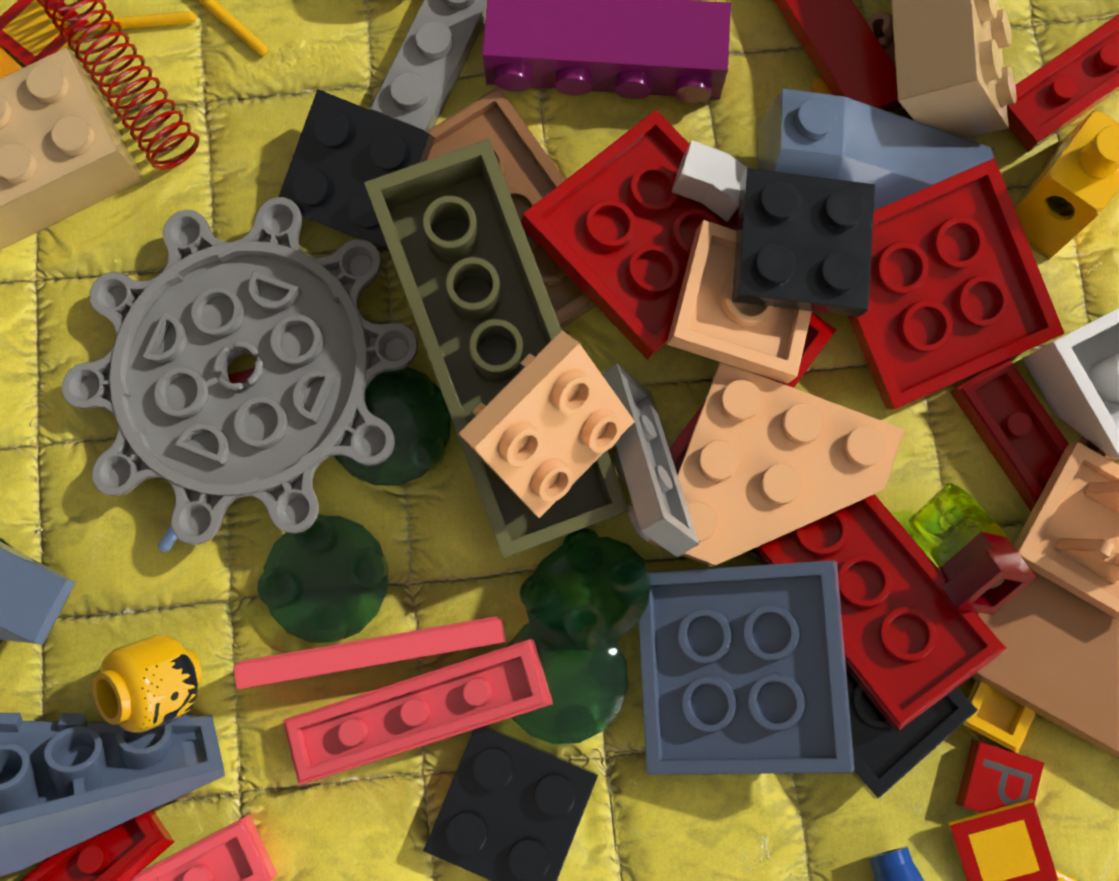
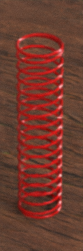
(159, 103)

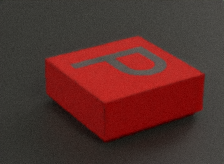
(997, 778)

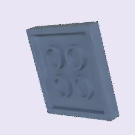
(745, 671)

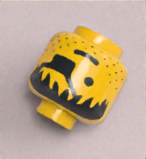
(147, 683)

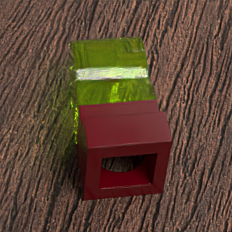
(970, 551)

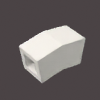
(710, 179)

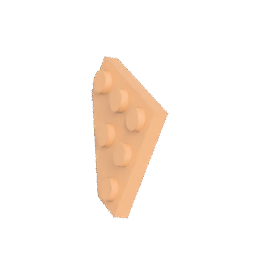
(775, 462)

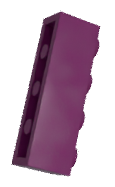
(609, 47)

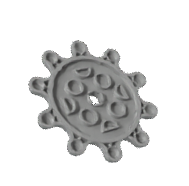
(174, 356)

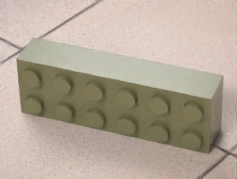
(480, 316)

